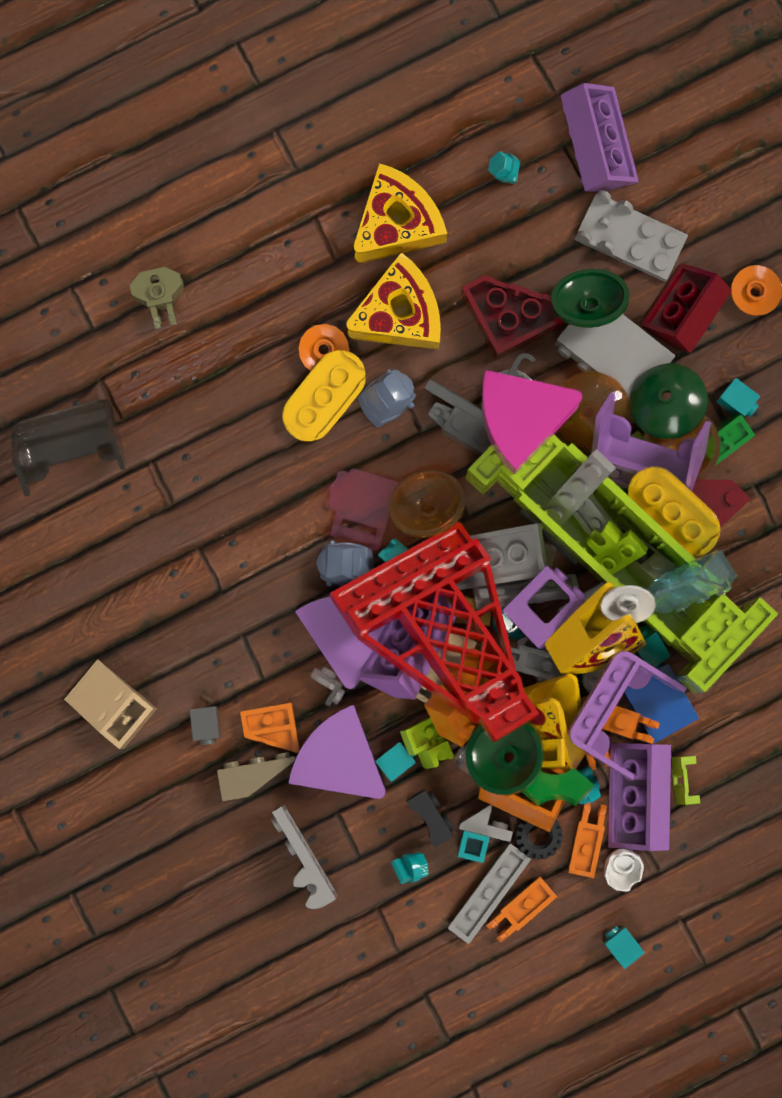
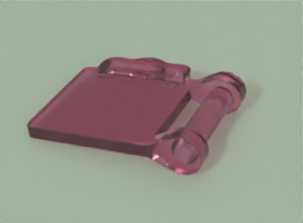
(363, 500)

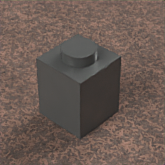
(205, 725)

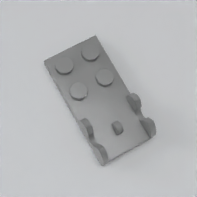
(630, 236)
(514, 555)
(312, 873)

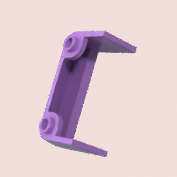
(632, 454)
(621, 671)

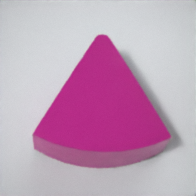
(523, 415)

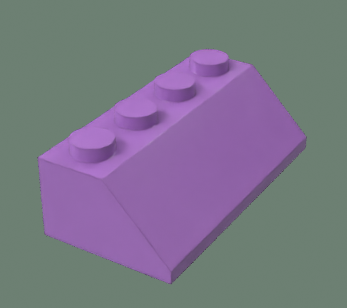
(599, 137)
(386, 676)
(642, 805)

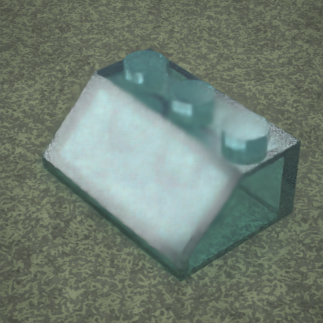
(692, 582)

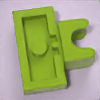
(613, 549)
(427, 743)

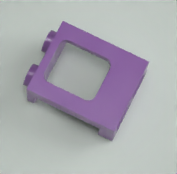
(528, 621)

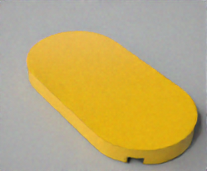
(324, 395)
(675, 509)

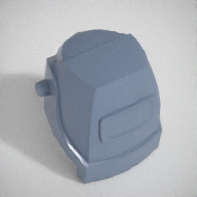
(387, 397)
(344, 562)

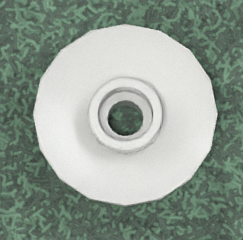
(628, 600)

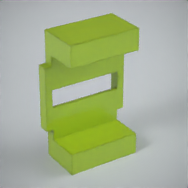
(682, 790)

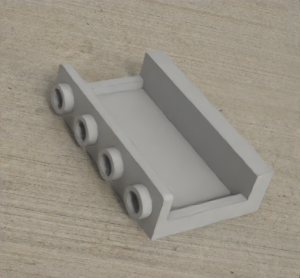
(613, 349)

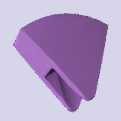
(337, 640)
(339, 758)

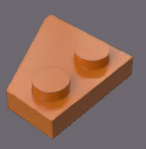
(272, 726)

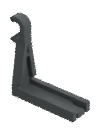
(463, 404)

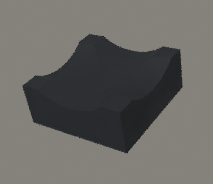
(438, 825)

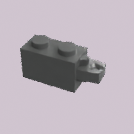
(461, 428)

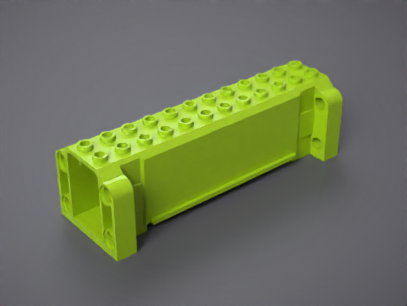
(704, 633)

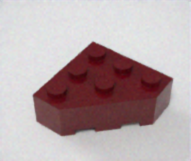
(509, 314)
(721, 496)

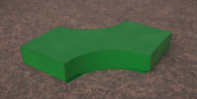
(567, 786)

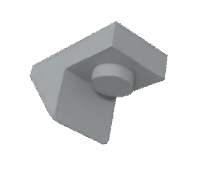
(479, 824)

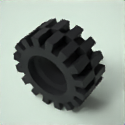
(534, 851)

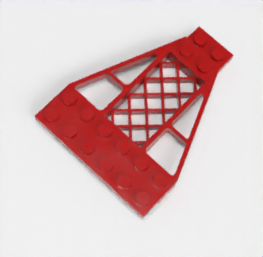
(408, 583)

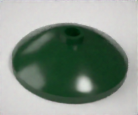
(590, 298)
(673, 416)
(489, 765)

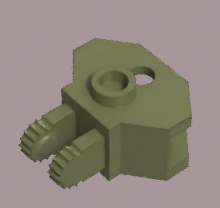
(158, 295)

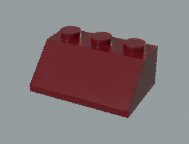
(686, 307)

